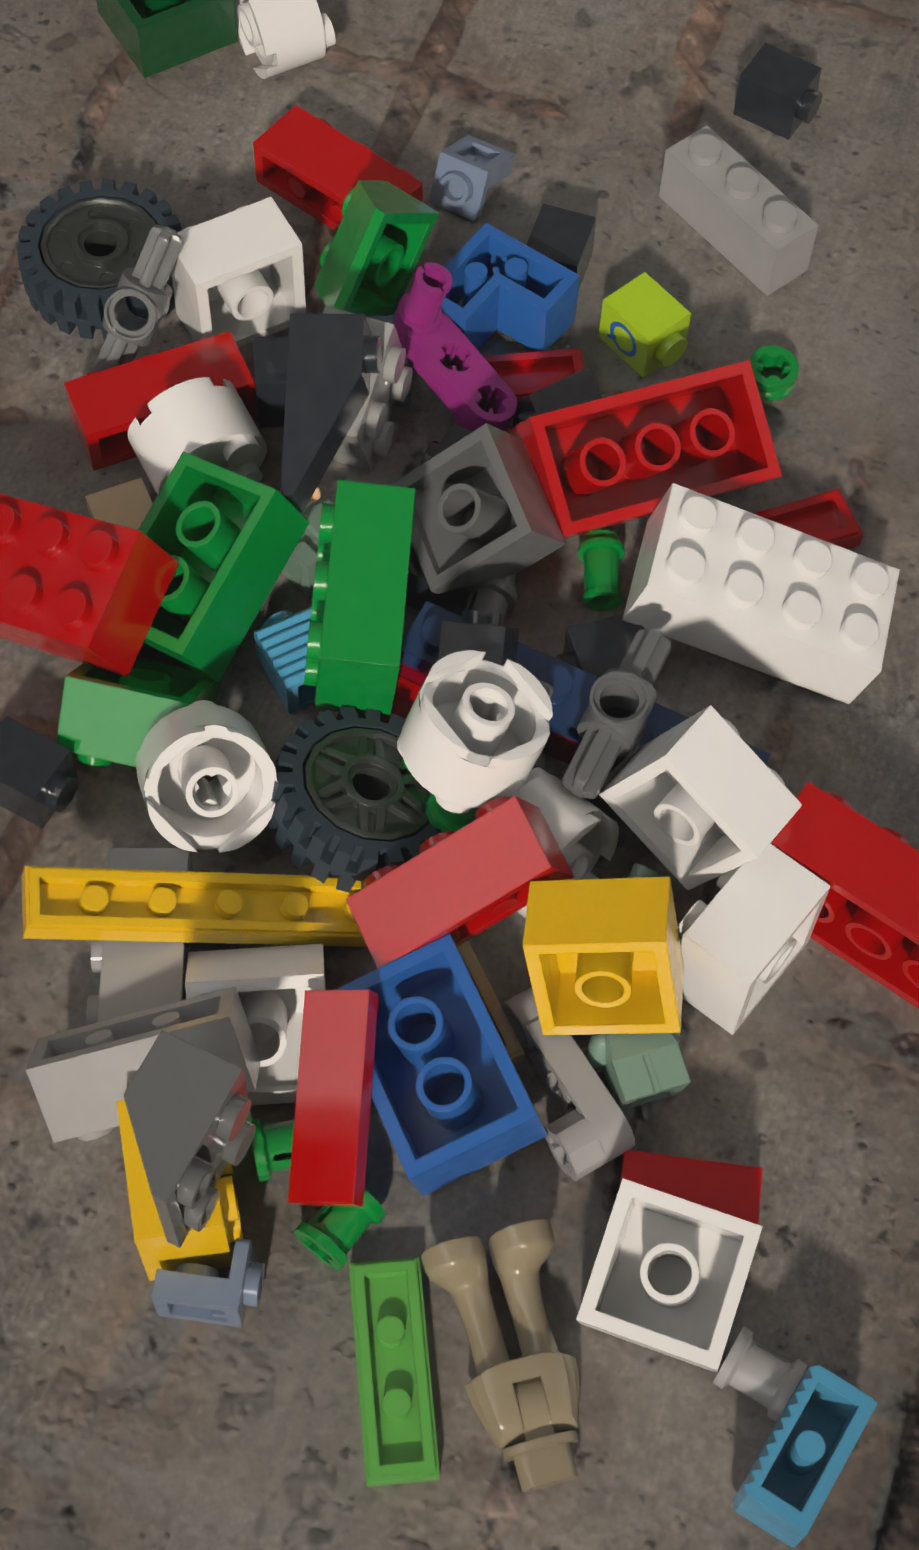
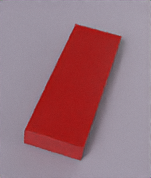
(333, 1098)

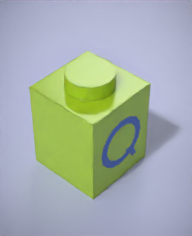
(644, 325)

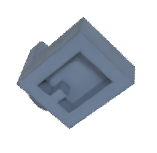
(467, 173)
(200, 1295)

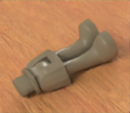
(522, 1401)

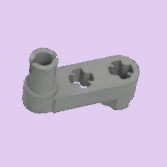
(593, 1123)

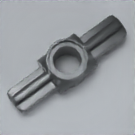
(150, 285)
(610, 737)

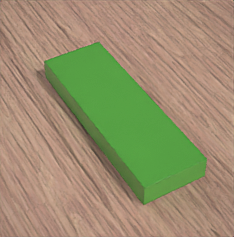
(393, 1372)

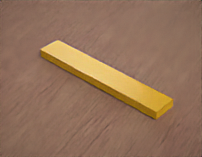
(185, 907)

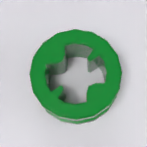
(769, 359)

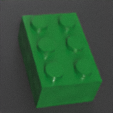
(230, 552)
(360, 597)

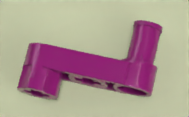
(476, 391)

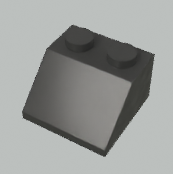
(479, 511)

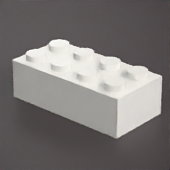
(762, 594)

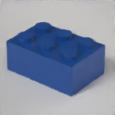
(443, 1070)

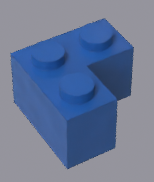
(509, 290)

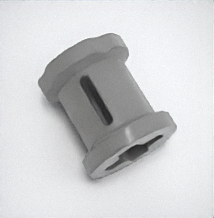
(760, 1374)

